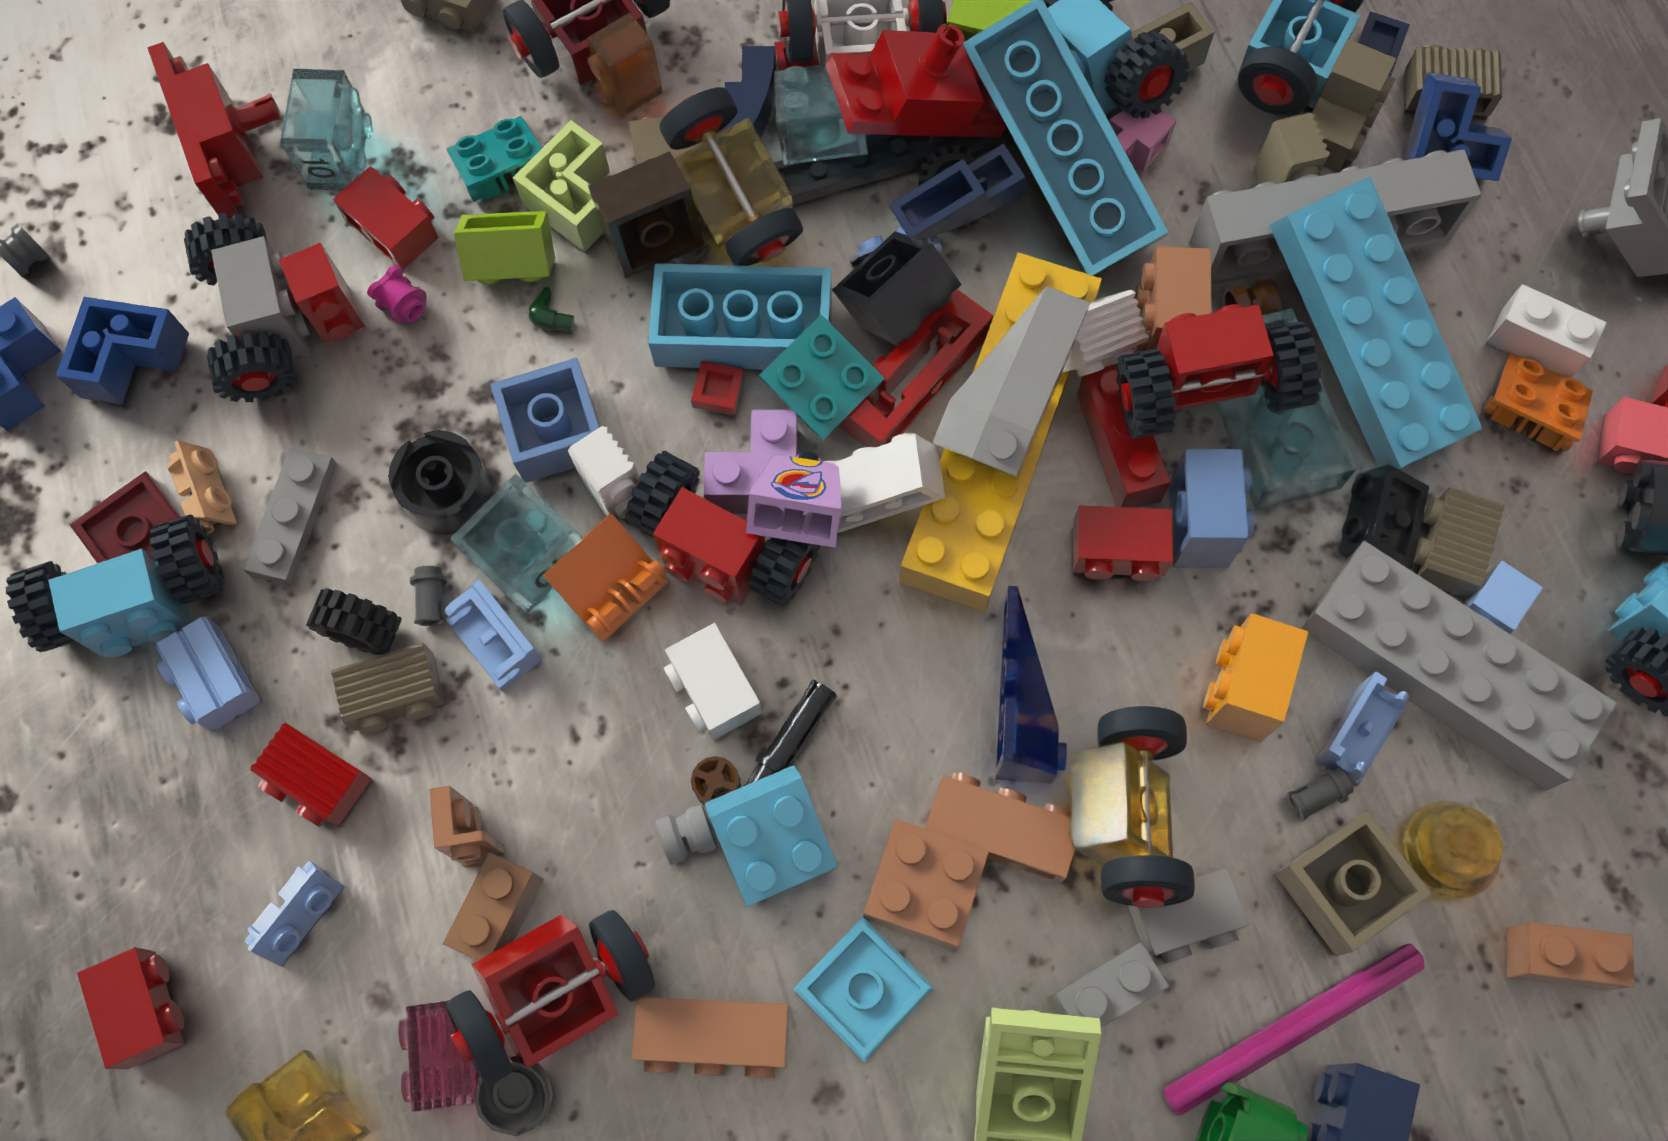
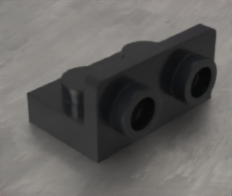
(1386, 513)

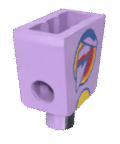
(796, 500)

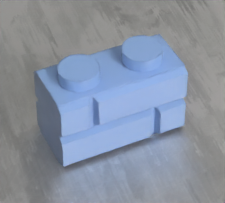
(206, 674)

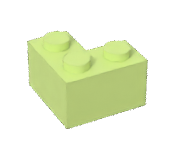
(559, 181)

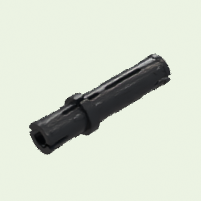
(794, 732)

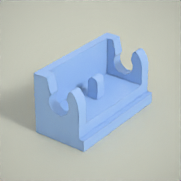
(491, 636)
(1362, 728)

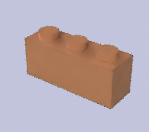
(1004, 824)
(711, 1035)

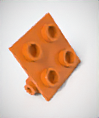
(1542, 397)
(606, 577)

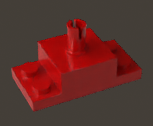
(914, 87)
(212, 128)

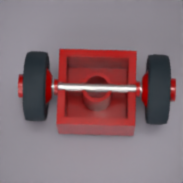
(547, 992)

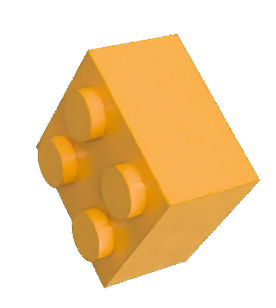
(1255, 677)

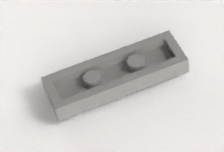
(290, 516)

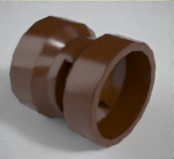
(1262, 293)

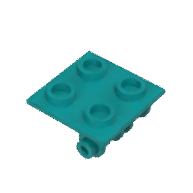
(491, 155)
(821, 377)

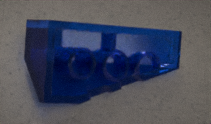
(1026, 718)

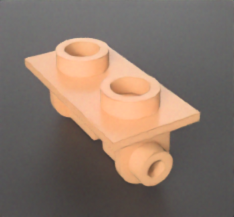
(196, 471)

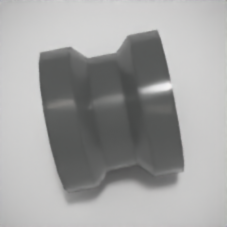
(21, 250)

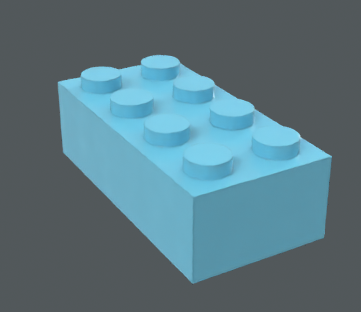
(732, 312)

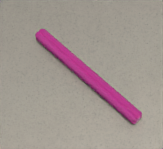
(1293, 1029)

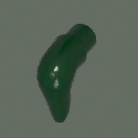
(546, 318)

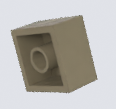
(1353, 884)

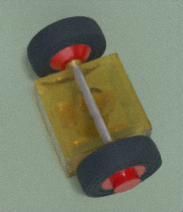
(731, 178)
(1126, 807)

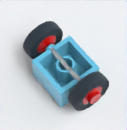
(1295, 53)

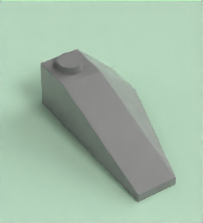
(1008, 394)

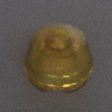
(1453, 848)

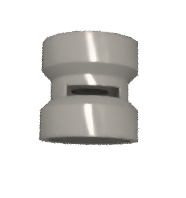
(685, 834)

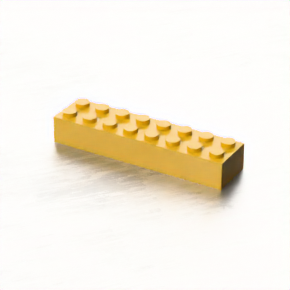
(967, 534)

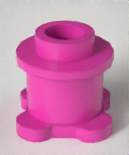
(398, 296)

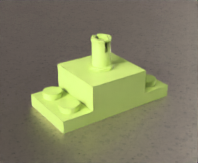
(1035, 1076)

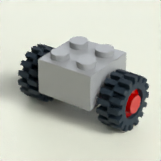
(255, 304)

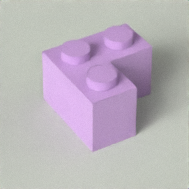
(733, 474)

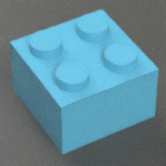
(770, 835)

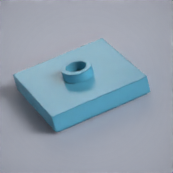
(863, 989)

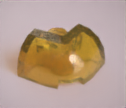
(295, 1106)

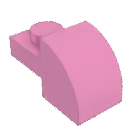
(1141, 137)

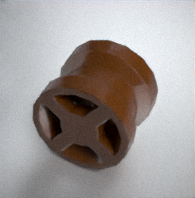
(713, 775)

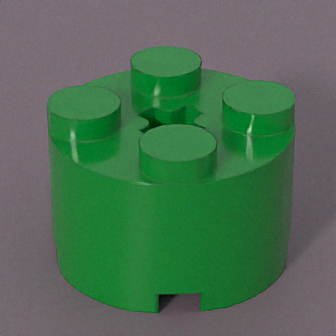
(1249, 1117)

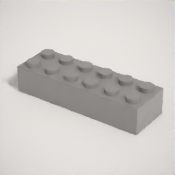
(1421, 196)
(1459, 667)

